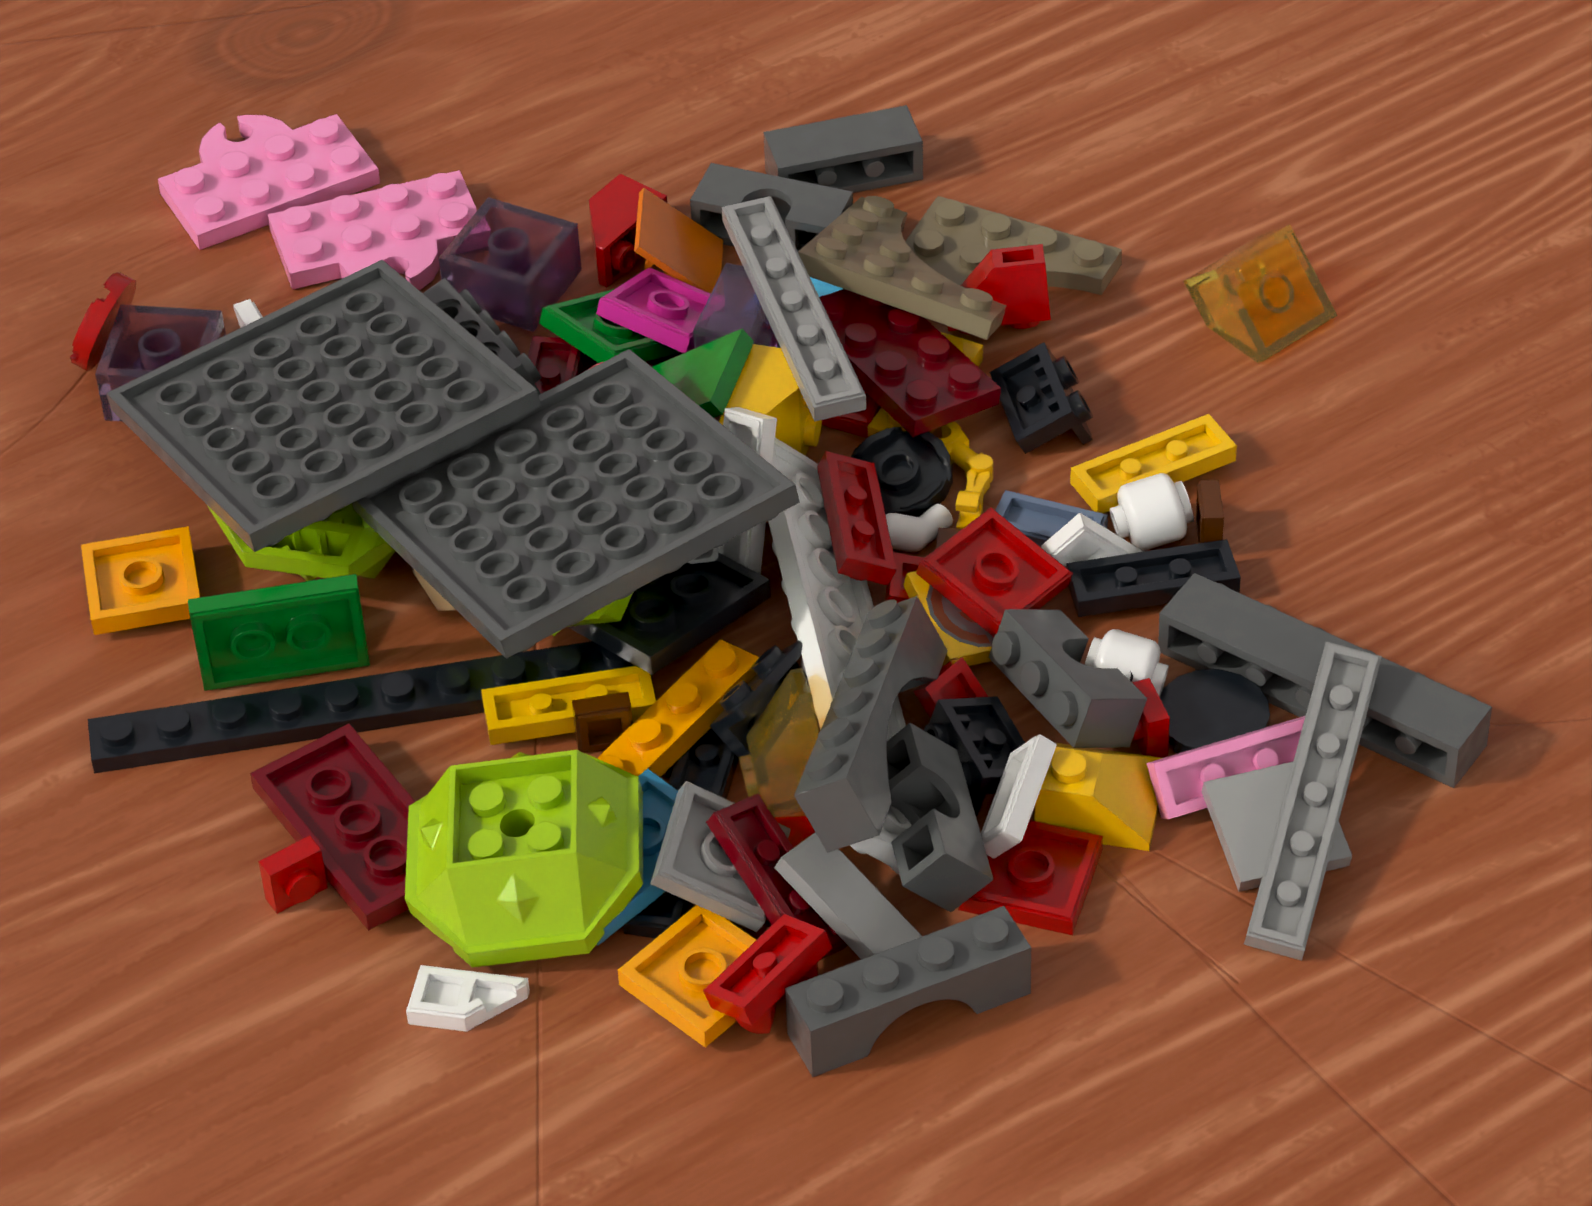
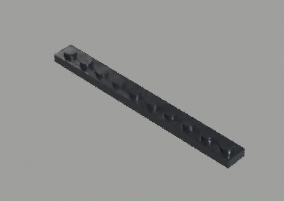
(321, 708)

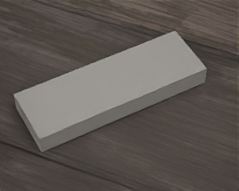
(844, 898)

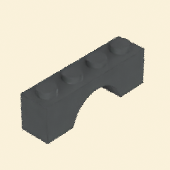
(846, 1009)

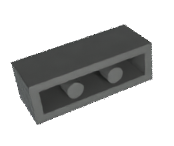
(849, 151)

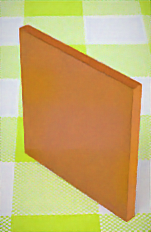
(677, 243)

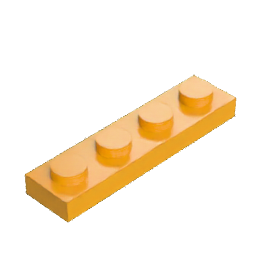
(681, 712)

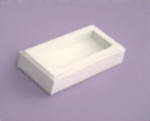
(1016, 795)

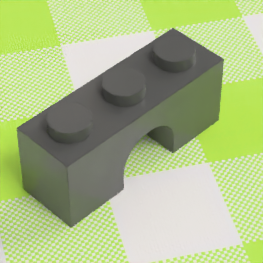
(802, 205)
(1083, 703)
(943, 848)

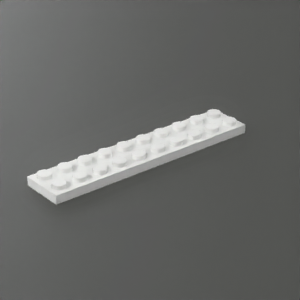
(825, 610)

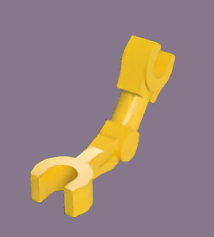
(977, 469)

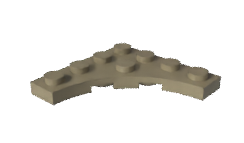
(959, 236)
(870, 257)

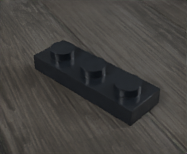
(1148, 576)

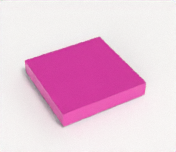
(656, 308)

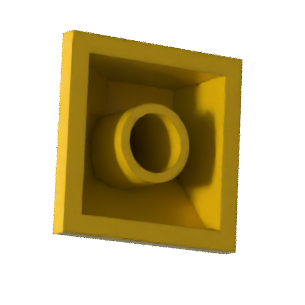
(1100, 795)

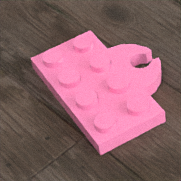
(264, 175)
(395, 224)

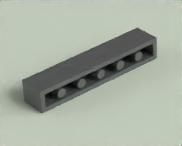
(1407, 715)

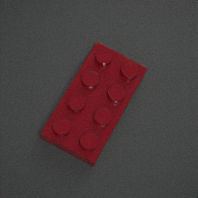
(908, 364)
(352, 812)

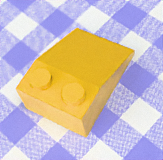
(771, 389)

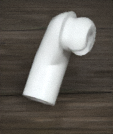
(915, 533)

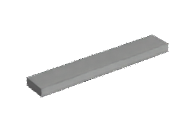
(793, 309)
(1313, 801)

